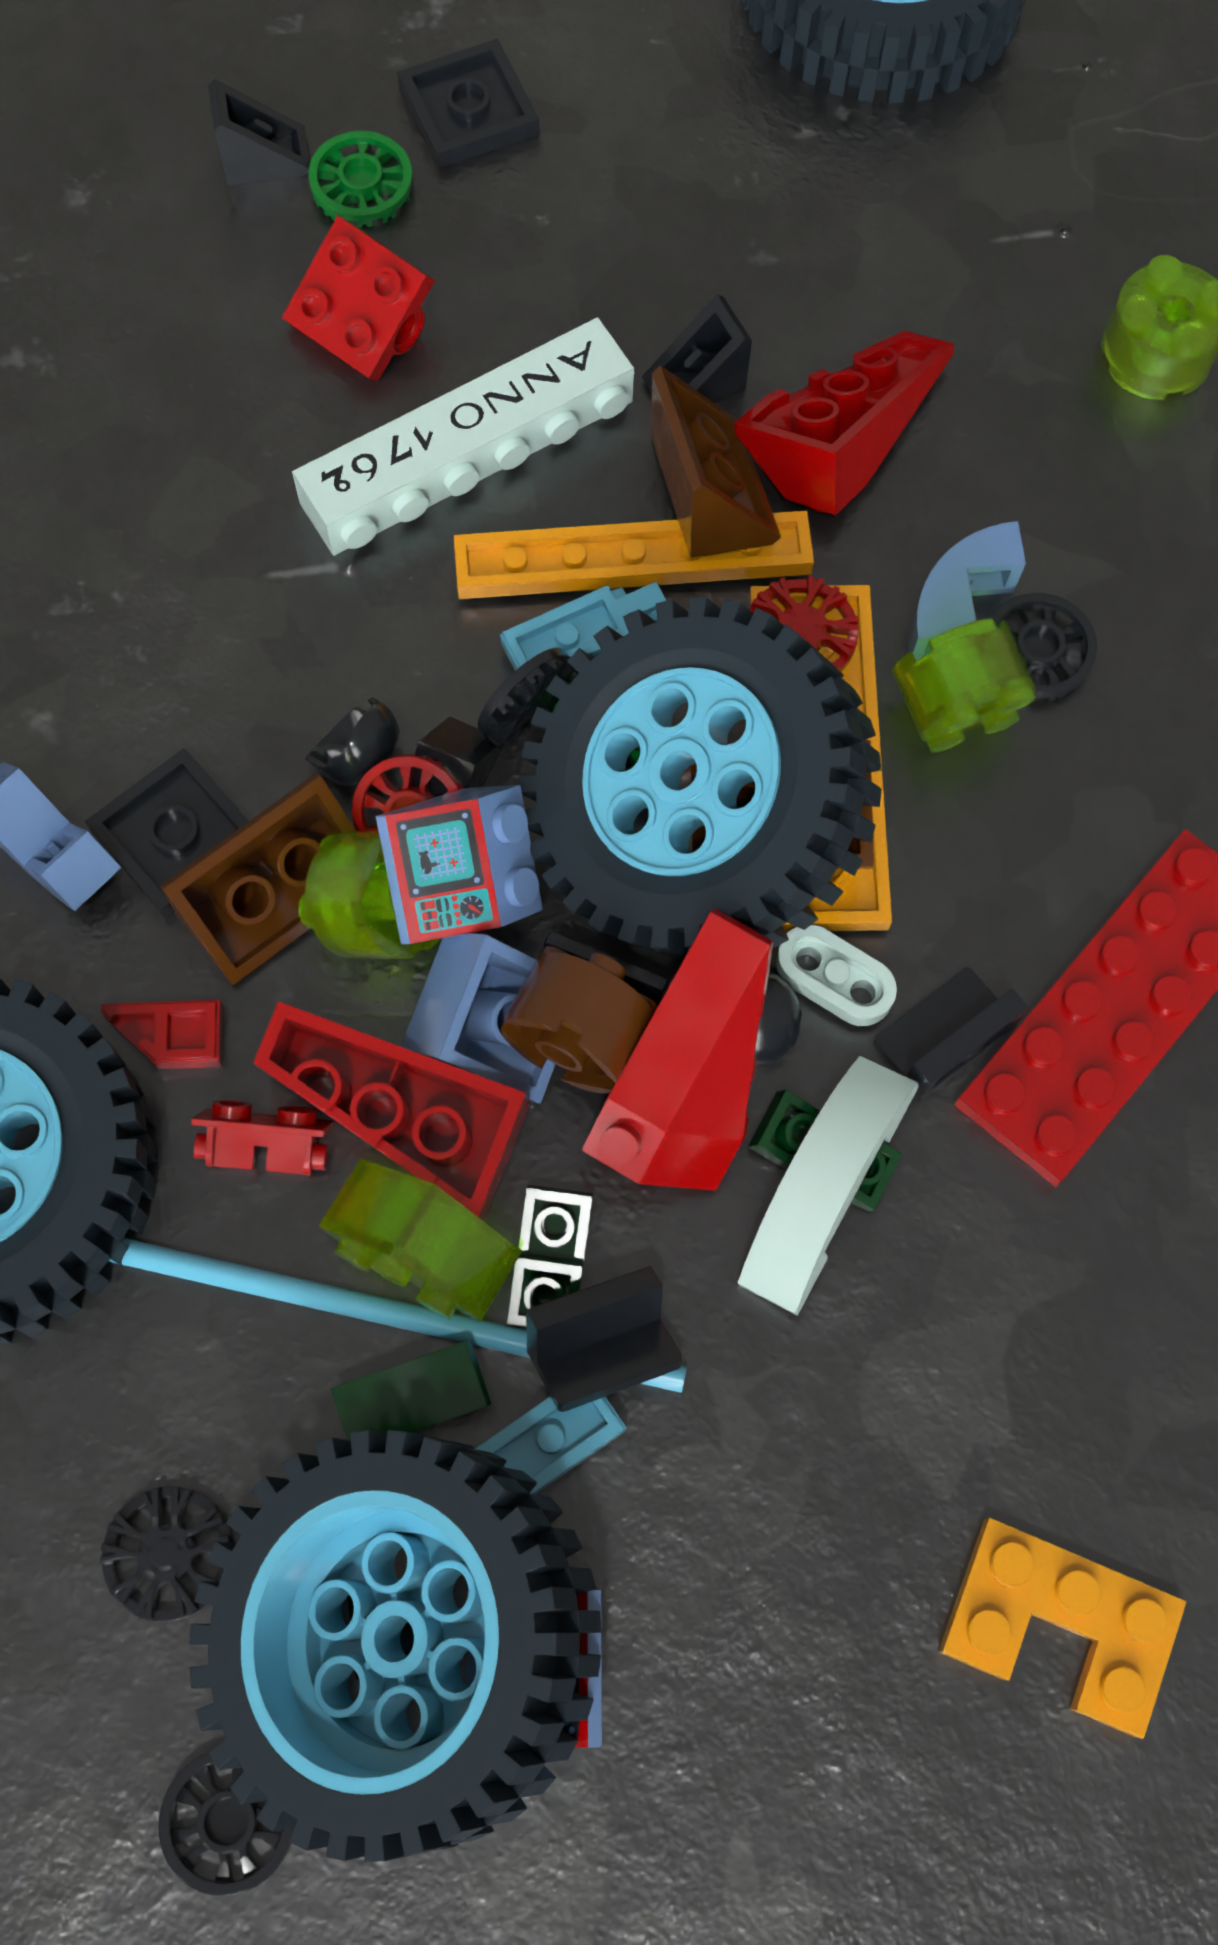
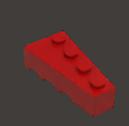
(400, 1102)

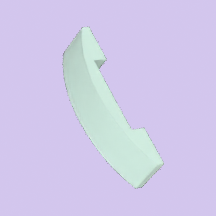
(823, 1182)

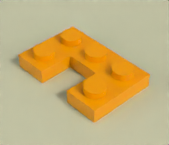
(1124, 1619)

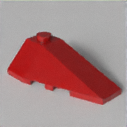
(838, 429)
(689, 1079)

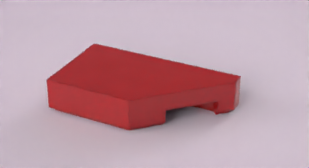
(172, 1031)

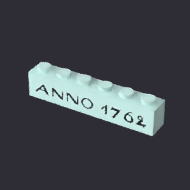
(465, 436)

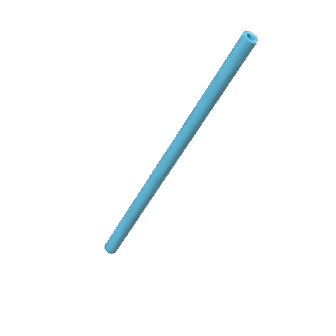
(341, 1301)

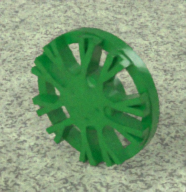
(360, 177)

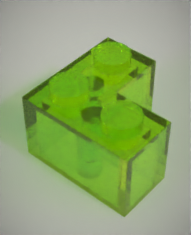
(419, 1236)

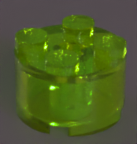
(1163, 329)
(965, 683)
(351, 900)

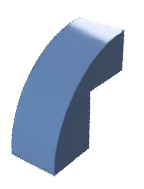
(976, 566)
(47, 844)

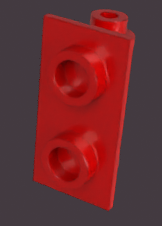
(237, 1132)

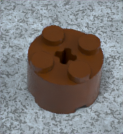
(578, 1018)

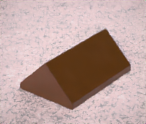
(707, 471)
(248, 887)

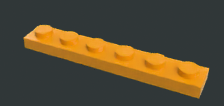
(617, 557)

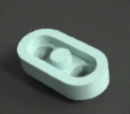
(839, 972)

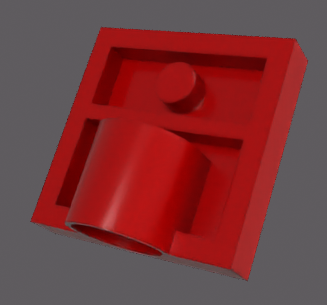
(360, 300)

